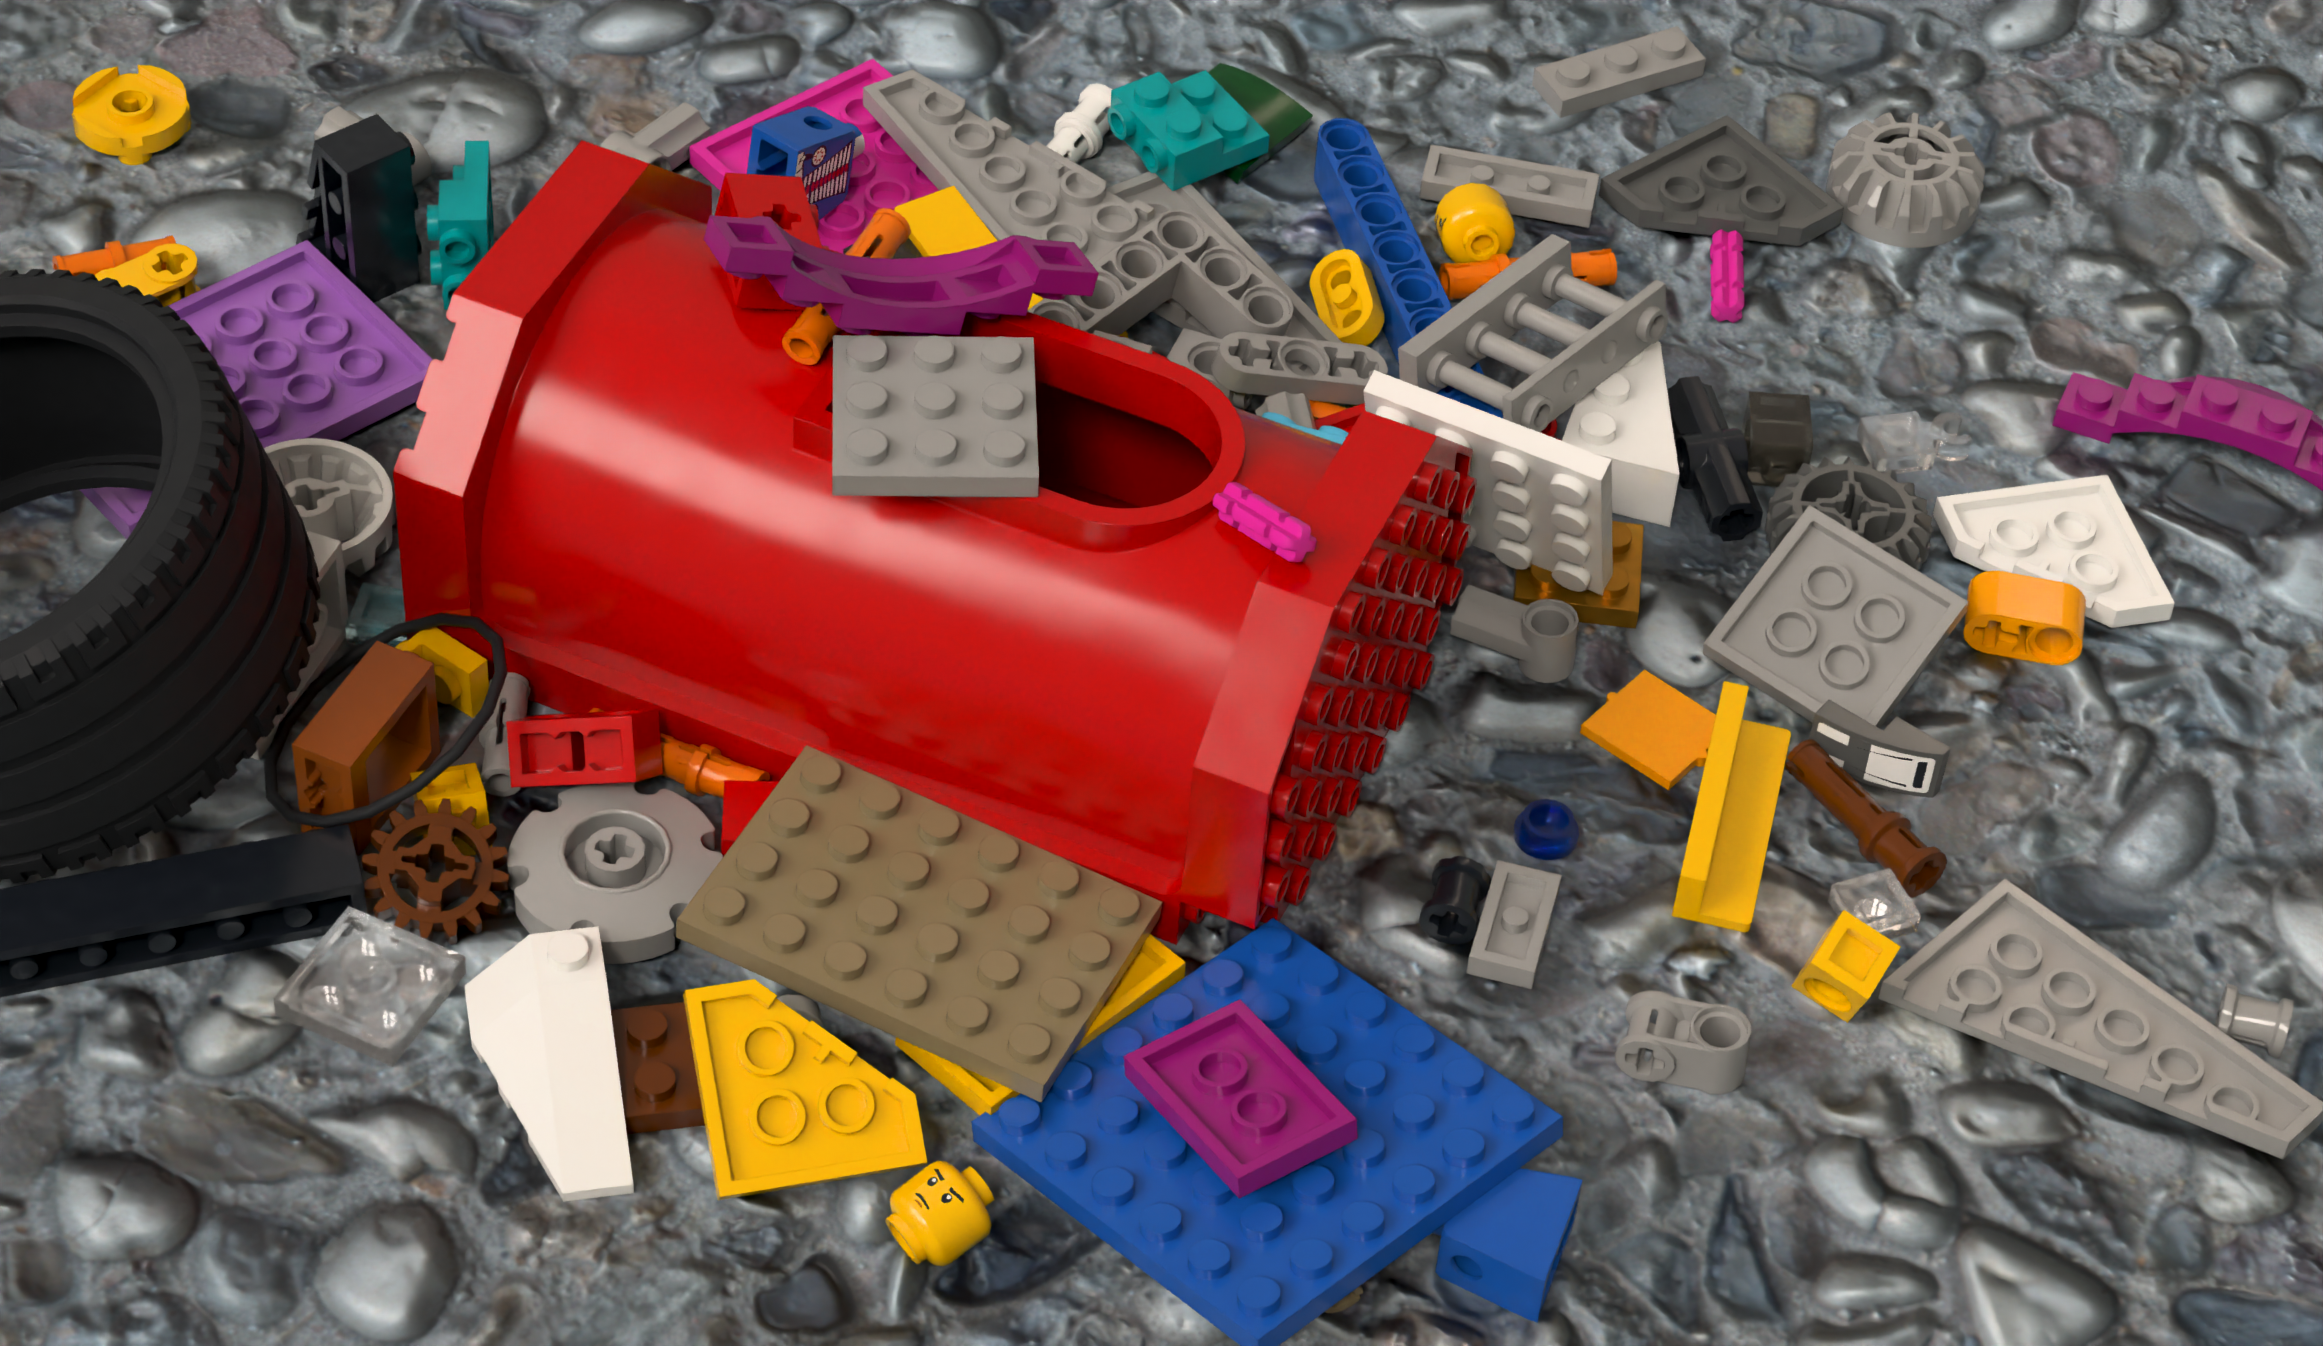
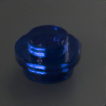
(1546, 830)

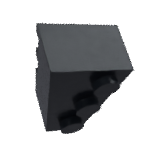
(365, 206)

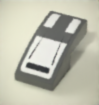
(1889, 759)

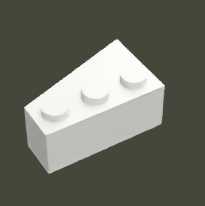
(1632, 426)

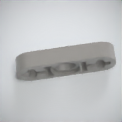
(1347, 364)

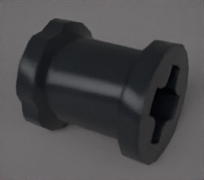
(1452, 910)

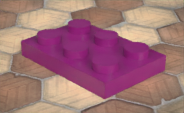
(1240, 1098)

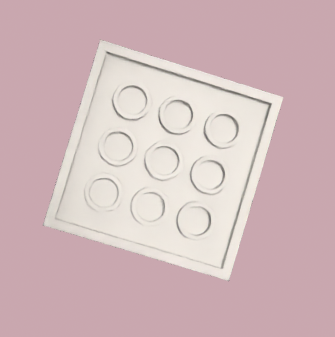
(1533, 492)

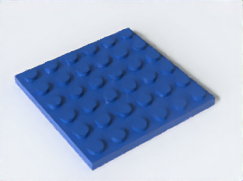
(1263, 1266)

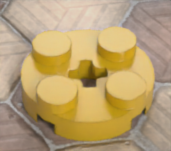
(151, 116)

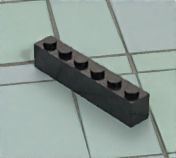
(176, 909)

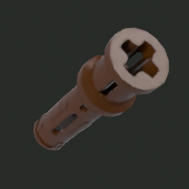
(1882, 834)

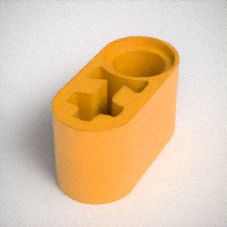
(2025, 618)

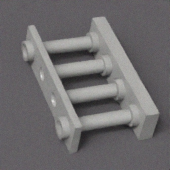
(1518, 300)

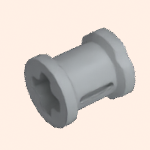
(2255, 1020)

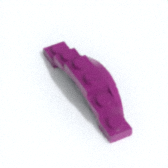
(905, 293)
(2203, 408)

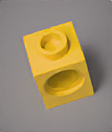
(1845, 966)

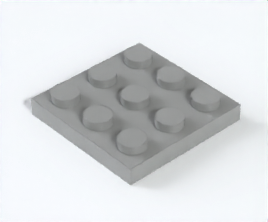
(934, 416)
(1834, 623)

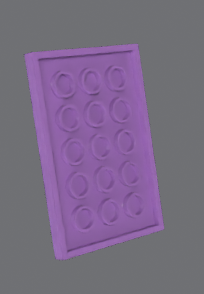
(299, 355)

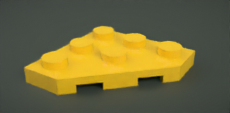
(790, 1098)

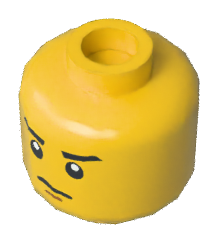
(1474, 223)
(940, 1213)

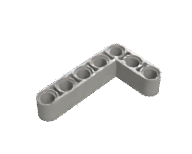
(1180, 260)

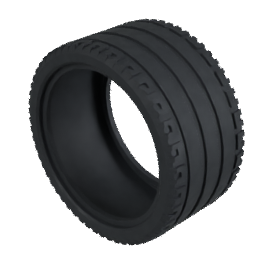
(200, 619)

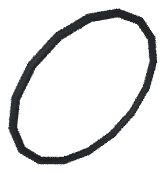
(430, 773)

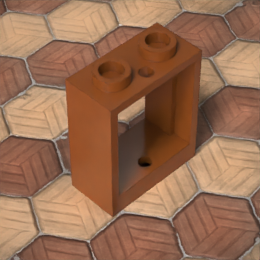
(368, 738)

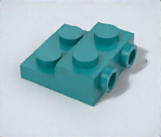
(1184, 127)
(462, 220)

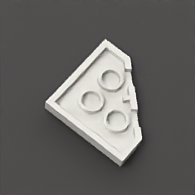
(2061, 534)

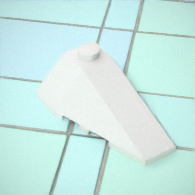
(550, 1044)

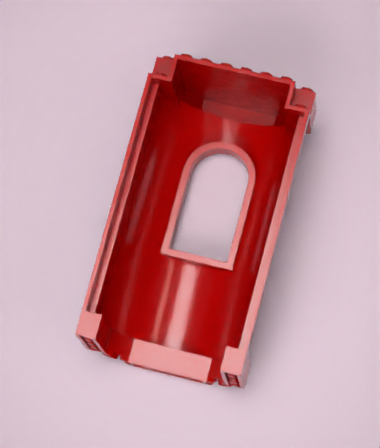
(1089, 668)

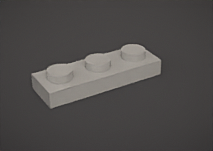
(1618, 71)
(1526, 186)

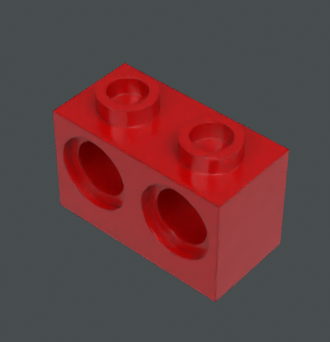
(584, 748)

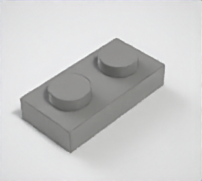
(1514, 924)

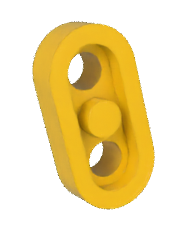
(1347, 297)

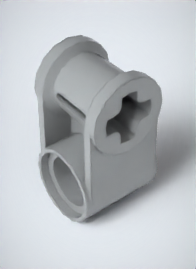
(1690, 1043)

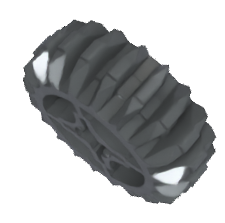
(1860, 500)

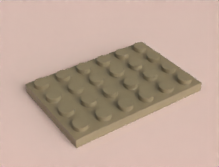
(921, 922)

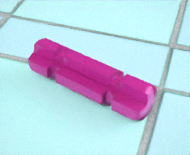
(1727, 276)
(1264, 522)

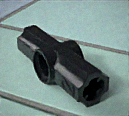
(1713, 460)

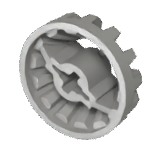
(1906, 182)

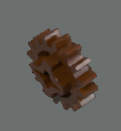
(461, 877)

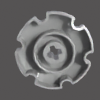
(612, 865)

